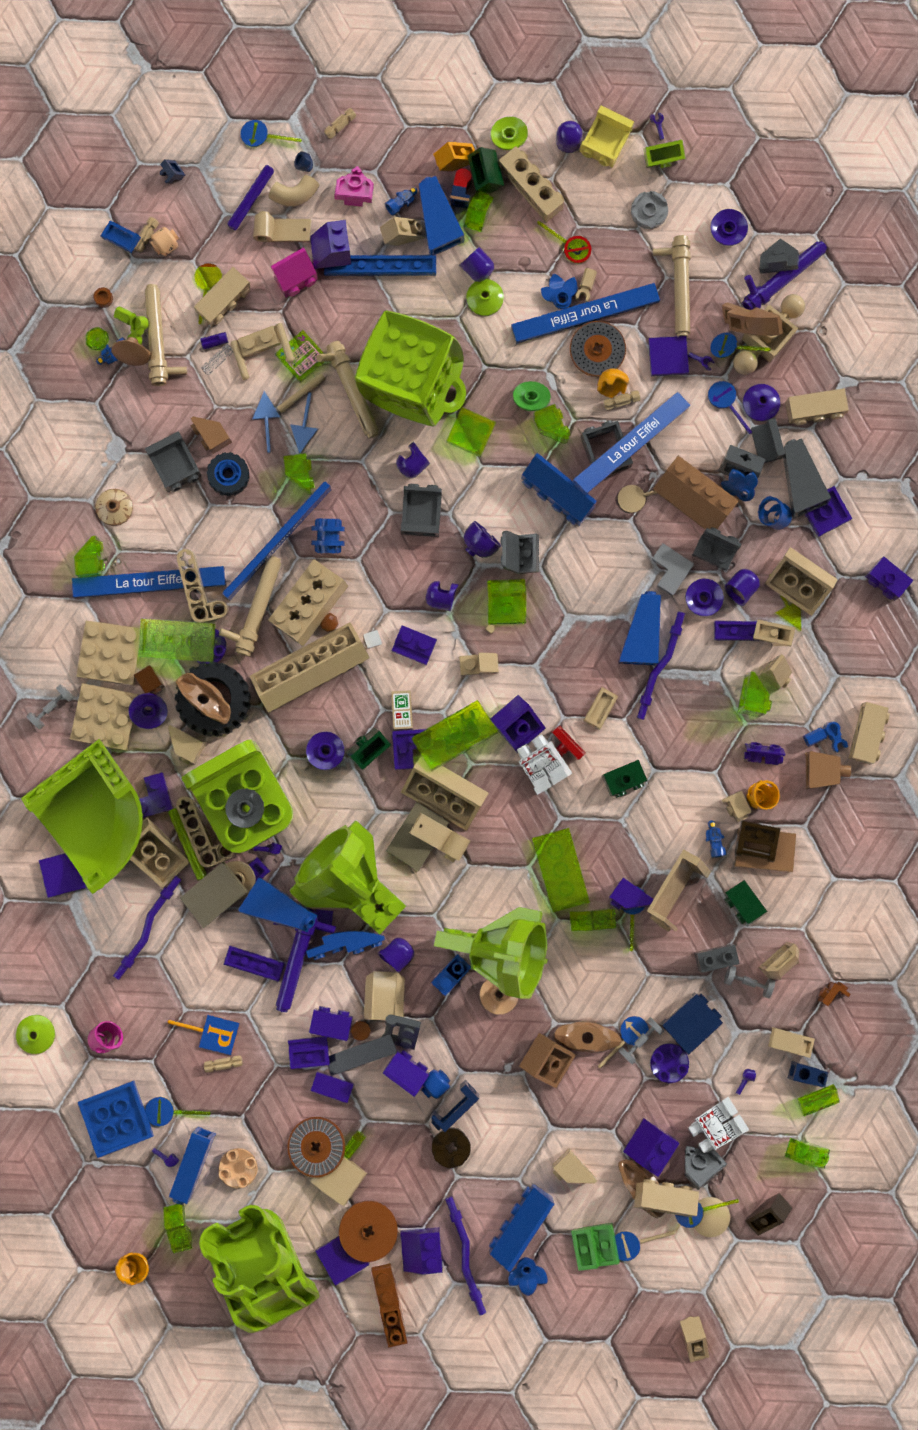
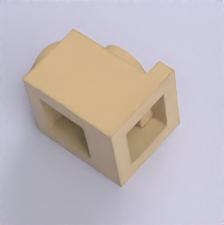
(737, 806)

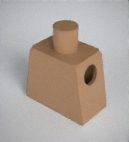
(824, 770)

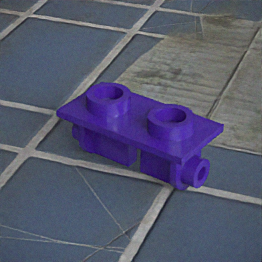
(773, 753)

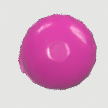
(96, 1043)

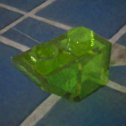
(478, 211)
(550, 424)
(297, 471)
(88, 559)
(807, 1153)

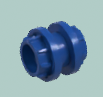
(328, 535)

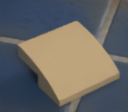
(341, 1182)

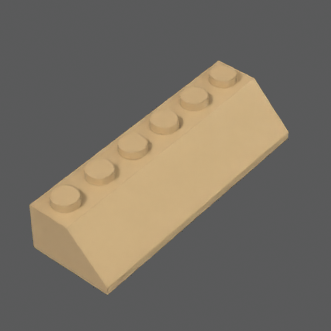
(309, 667)

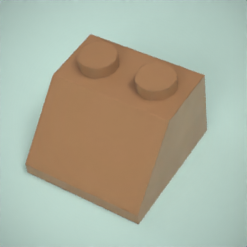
(547, 1060)

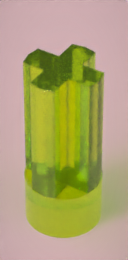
(354, 1143)

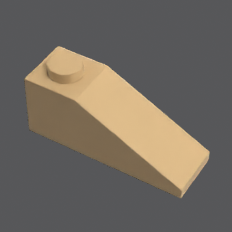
(777, 672)

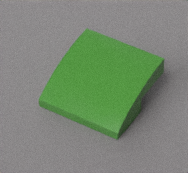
(595, 1246)

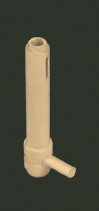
(681, 258)
(341, 362)
(157, 363)
(249, 634)

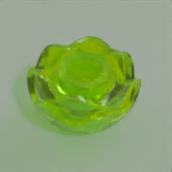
(95, 333)

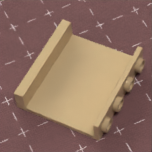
(673, 886)

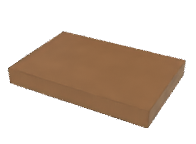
(784, 855)

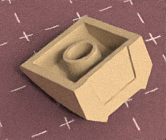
(781, 961)
(384, 995)

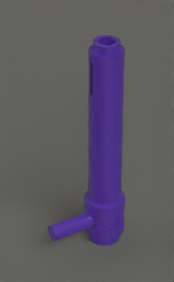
(762, 294)
(295, 963)

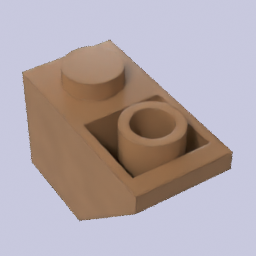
(212, 432)

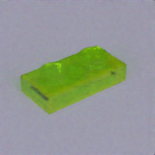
(818, 1100)

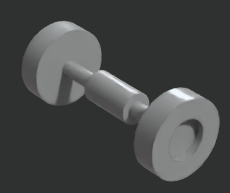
(35, 720)
(768, 987)
(641, 1040)

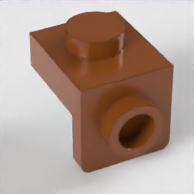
(828, 993)

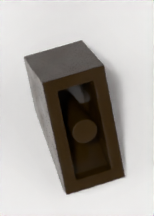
(769, 1214)

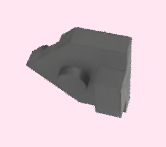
(779, 258)
(702, 1167)

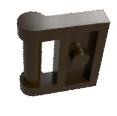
(760, 835)

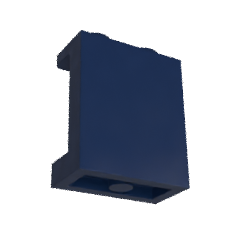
(692, 1023)
(458, 1110)

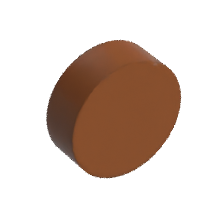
(103, 297)
(360, 1030)

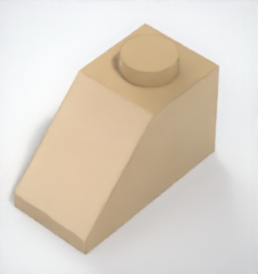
(185, 745)
(572, 1169)
(694, 1338)

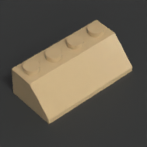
(444, 793)

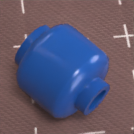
(436, 1084)

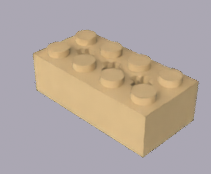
(310, 614)

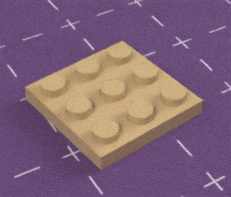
(109, 653)
(103, 716)

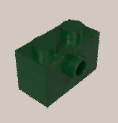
(485, 170)
(368, 748)
(624, 778)
(745, 903)

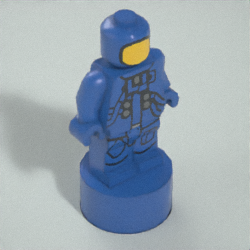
(403, 198)
(107, 355)
(714, 836)

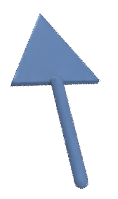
(264, 411)
(302, 433)

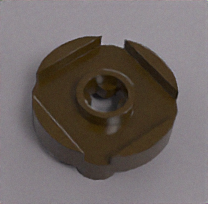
(458, 1156)

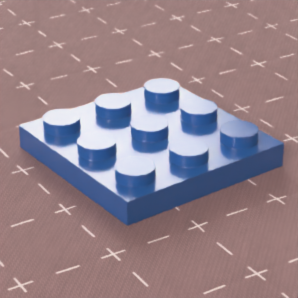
(115, 1119)

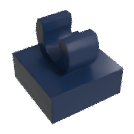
(171, 169)

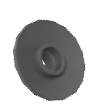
(236, 804)

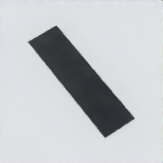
(361, 1054)

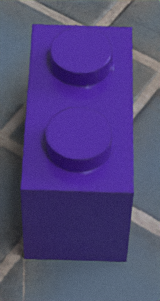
(331, 1023)

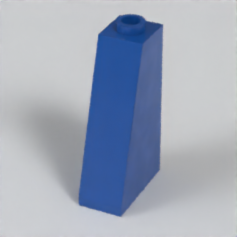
(439, 219)
(642, 639)
(275, 906)
(191, 1165)

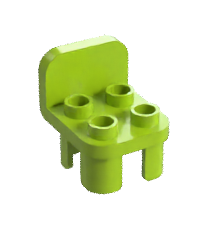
(235, 770)
(257, 1269)

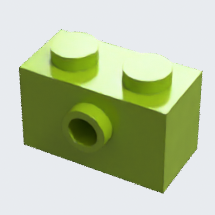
(664, 154)

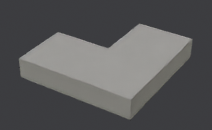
(676, 567)

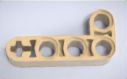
(197, 585)
(201, 829)

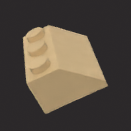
(801, 581)

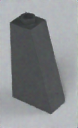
(804, 482)

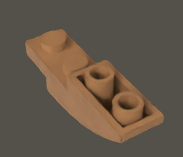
(751, 321)

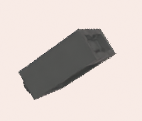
(593, 432)

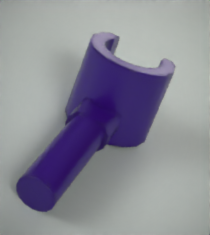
(658, 124)
(703, 360)
(274, 848)
(748, 1074)
(169, 1161)

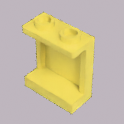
(606, 137)

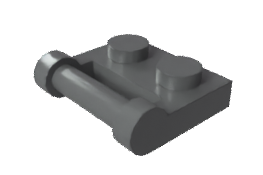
(407, 1033)

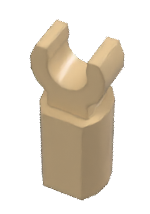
(586, 283)

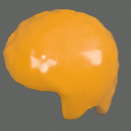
(612, 382)
(132, 1268)

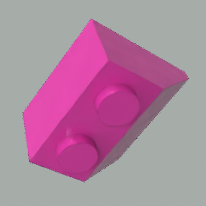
(294, 273)

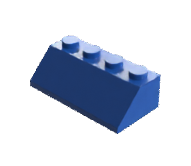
(558, 490)
(521, 1226)

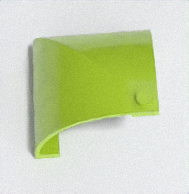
(96, 829)

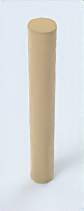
(302, 392)

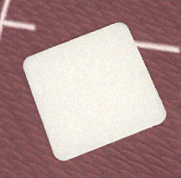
(372, 639)

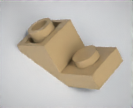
(791, 1042)

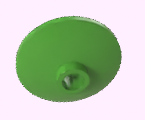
(531, 396)

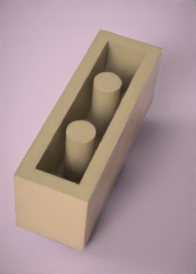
(223, 297)
(817, 406)
(869, 733)
(666, 1198)

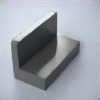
(768, 441)

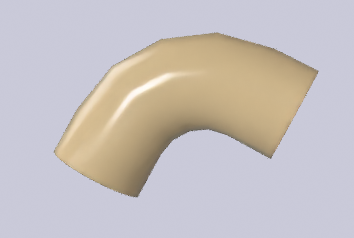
(294, 195)

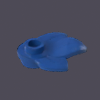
(560, 289)
(740, 483)
(528, 1278)

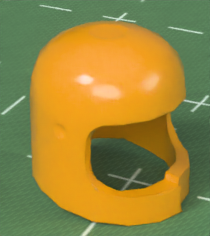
(763, 796)

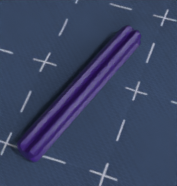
(250, 197)

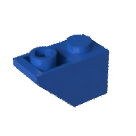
(451, 974)

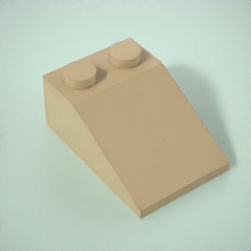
(158, 855)

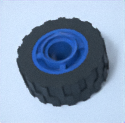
(223, 463)

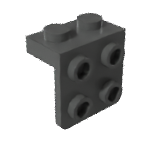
(520, 552)

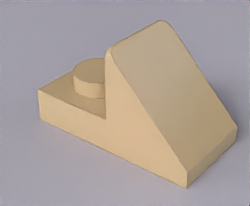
(774, 633)
(479, 664)

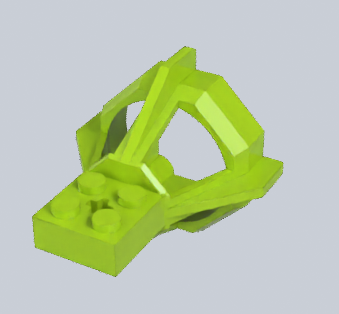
(344, 875)
(505, 951)

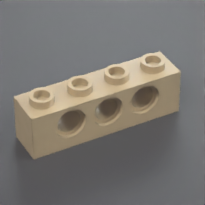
(545, 208)

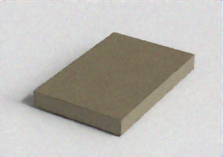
(409, 847)
(213, 894)

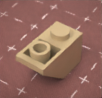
(402, 231)

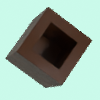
(149, 680)

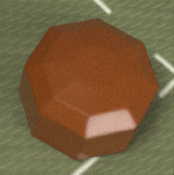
(329, 623)

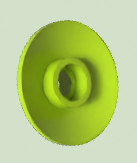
(509, 127)
(481, 305)
(44, 1030)

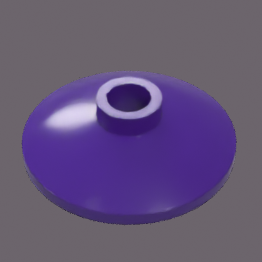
(729, 219)
(758, 410)
(709, 589)
(148, 718)
(318, 743)

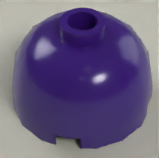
(479, 541)

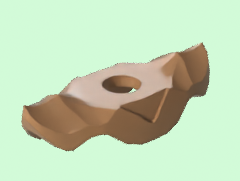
(192, 687)
(571, 1037)
(634, 1173)

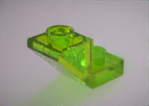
(592, 920)
(176, 1228)

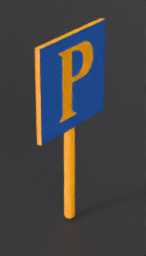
(217, 1034)

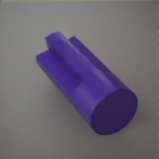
(214, 340)

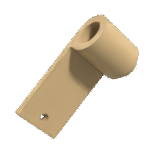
(280, 230)
(440, 837)

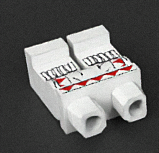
(544, 765)
(711, 1125)

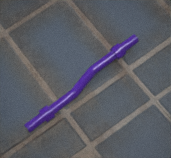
(646, 699)
(128, 961)
(475, 1294)

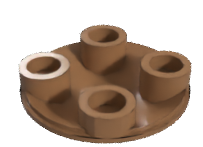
(130, 352)

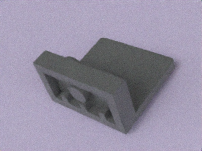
(716, 548)

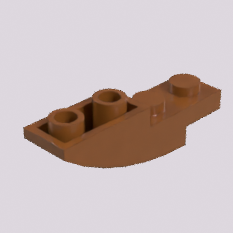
(389, 1305)

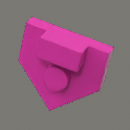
(354, 188)

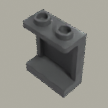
(173, 462)
(421, 510)

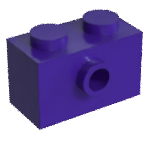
(888, 579)

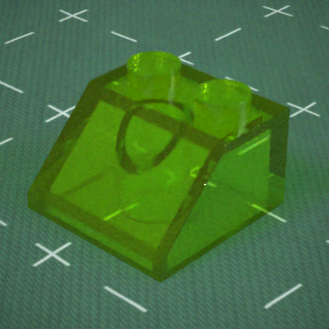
(506, 601)
(754, 697)

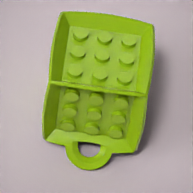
(411, 369)

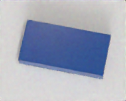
(120, 236)

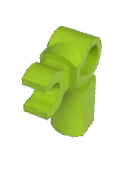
(137, 323)

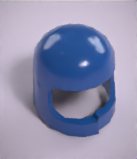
(782, 509)

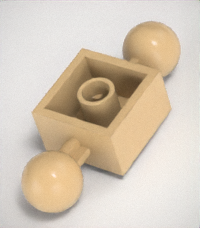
(791, 308)

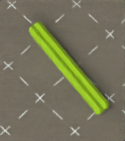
(198, 869)

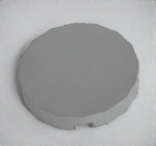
(649, 210)

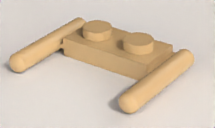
(259, 342)

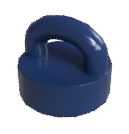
(303, 162)

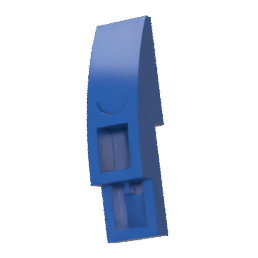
(352, 940)

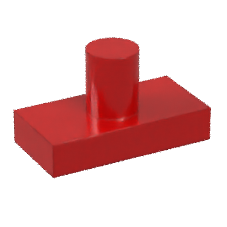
(567, 744)

